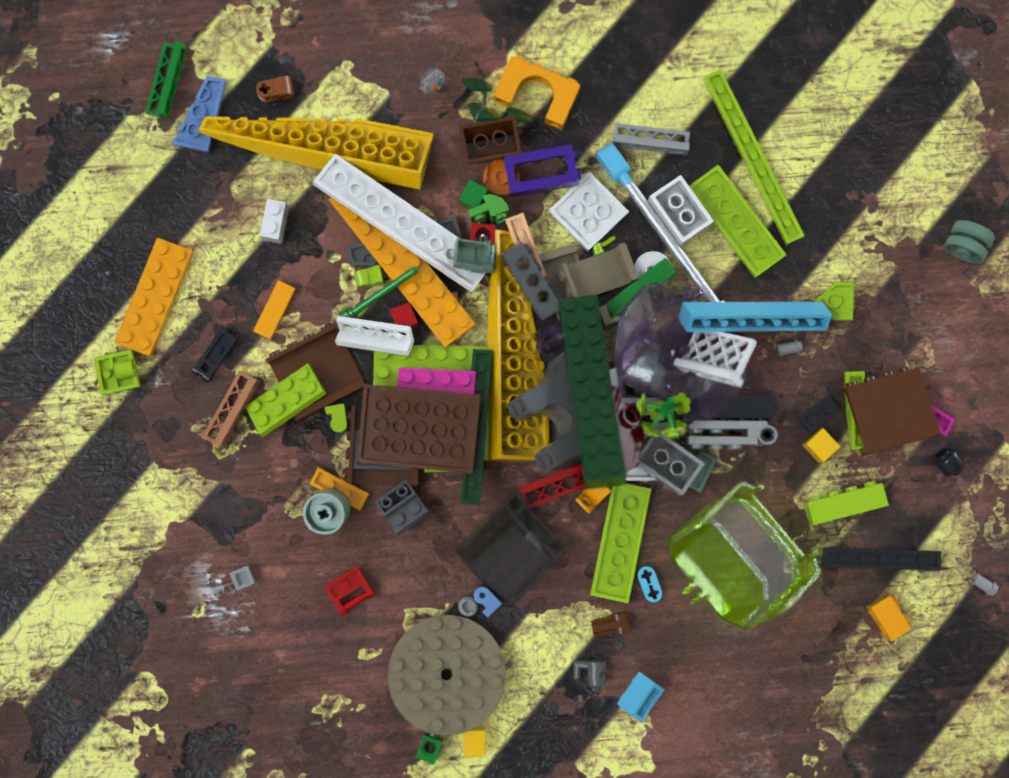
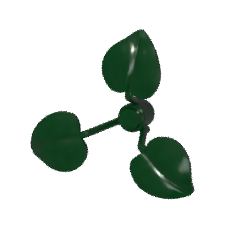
(482, 113)

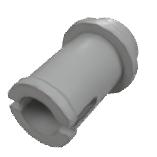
(789, 348)
(984, 584)

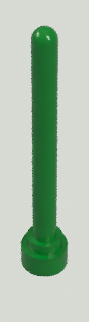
(352, 312)

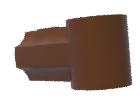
(615, 623)

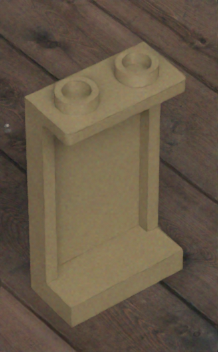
(551, 263)

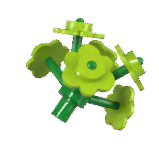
(659, 410)

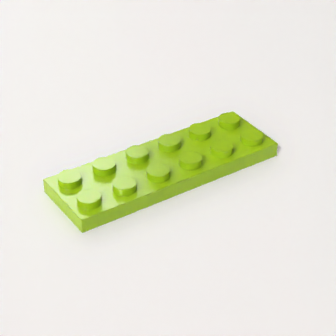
(737, 221)
(620, 542)

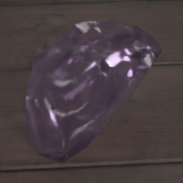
(548, 338)

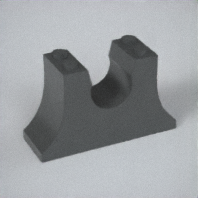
(553, 400)

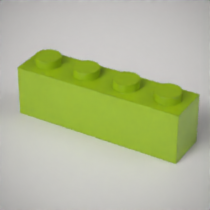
(845, 504)

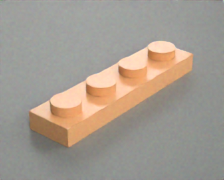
(520, 233)

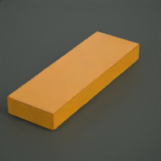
(274, 310)
(324, 479)

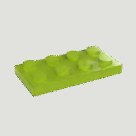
(285, 400)

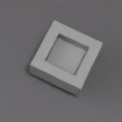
(242, 578)

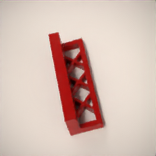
(550, 480)

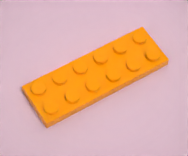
(154, 297)

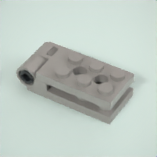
(750, 434)

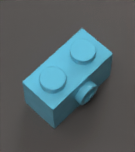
(640, 696)

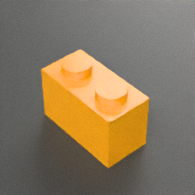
(889, 617)

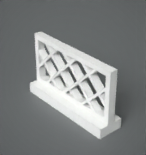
(714, 372)

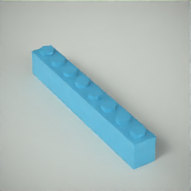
(754, 316)

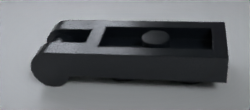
(215, 355)

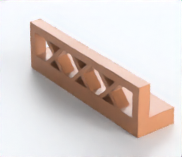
(234, 411)

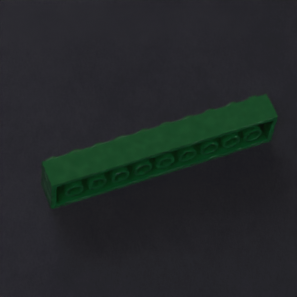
(591, 393)

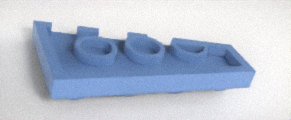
(206, 105)

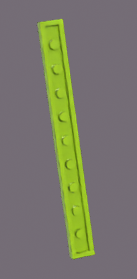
(753, 157)

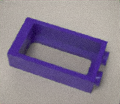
(543, 184)

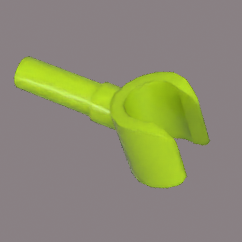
(598, 248)

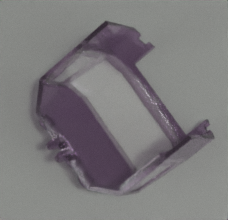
(644, 328)

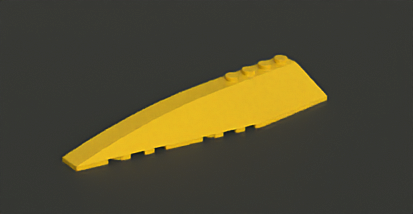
(375, 148)
(514, 364)

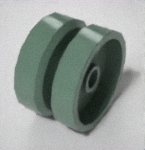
(969, 241)
(337, 512)

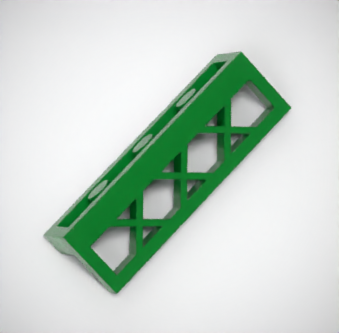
(170, 81)
(659, 273)

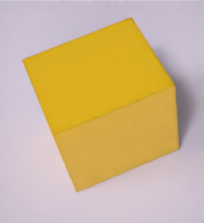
(821, 445)
(474, 742)

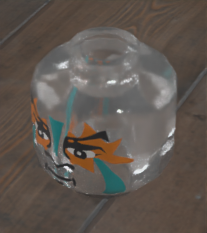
(432, 81)

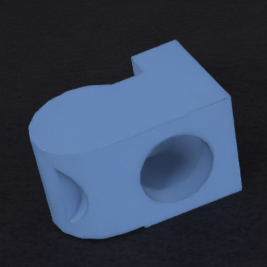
(488, 599)

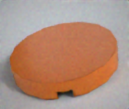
(496, 178)

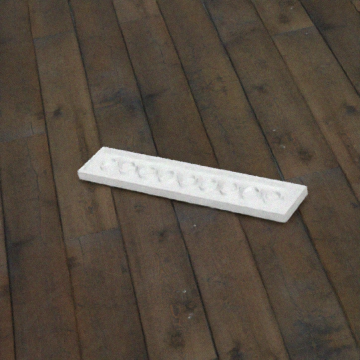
(394, 218)

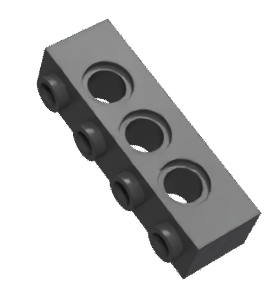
(511, 258)

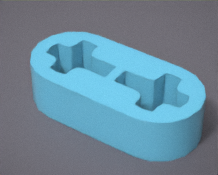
(653, 581)

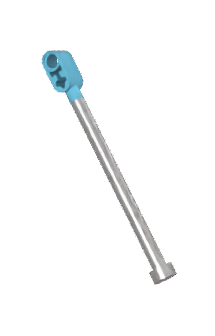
(619, 170)

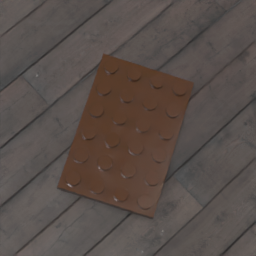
(419, 428)

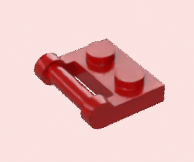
(345, 585)

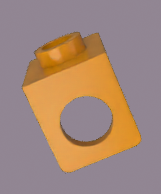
(592, 497)

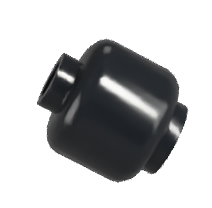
(949, 462)

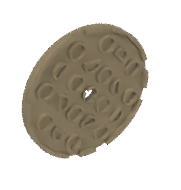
(450, 704)

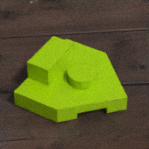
(839, 300)

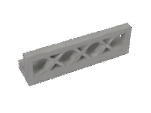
(650, 143)

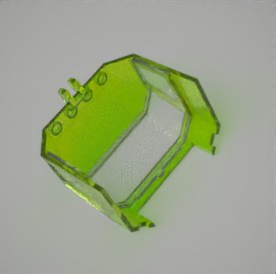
(742, 559)

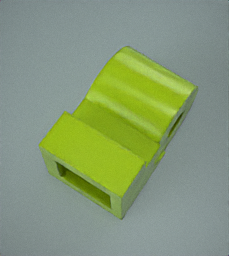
(369, 277)
(339, 420)

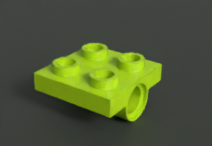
(116, 372)

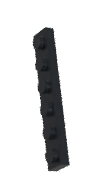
(881, 558)

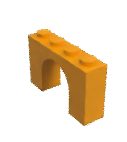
(521, 72)

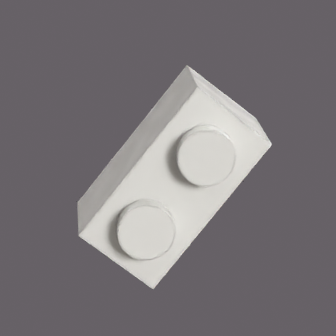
(274, 221)

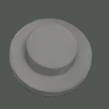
(468, 606)

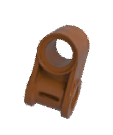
(277, 89)

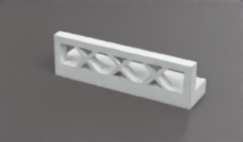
(374, 339)

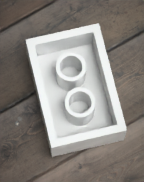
(680, 210)

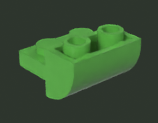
(493, 208)

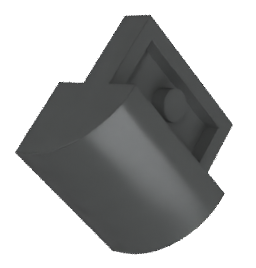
(402, 507)

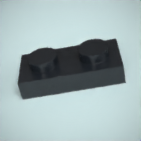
(819, 414)

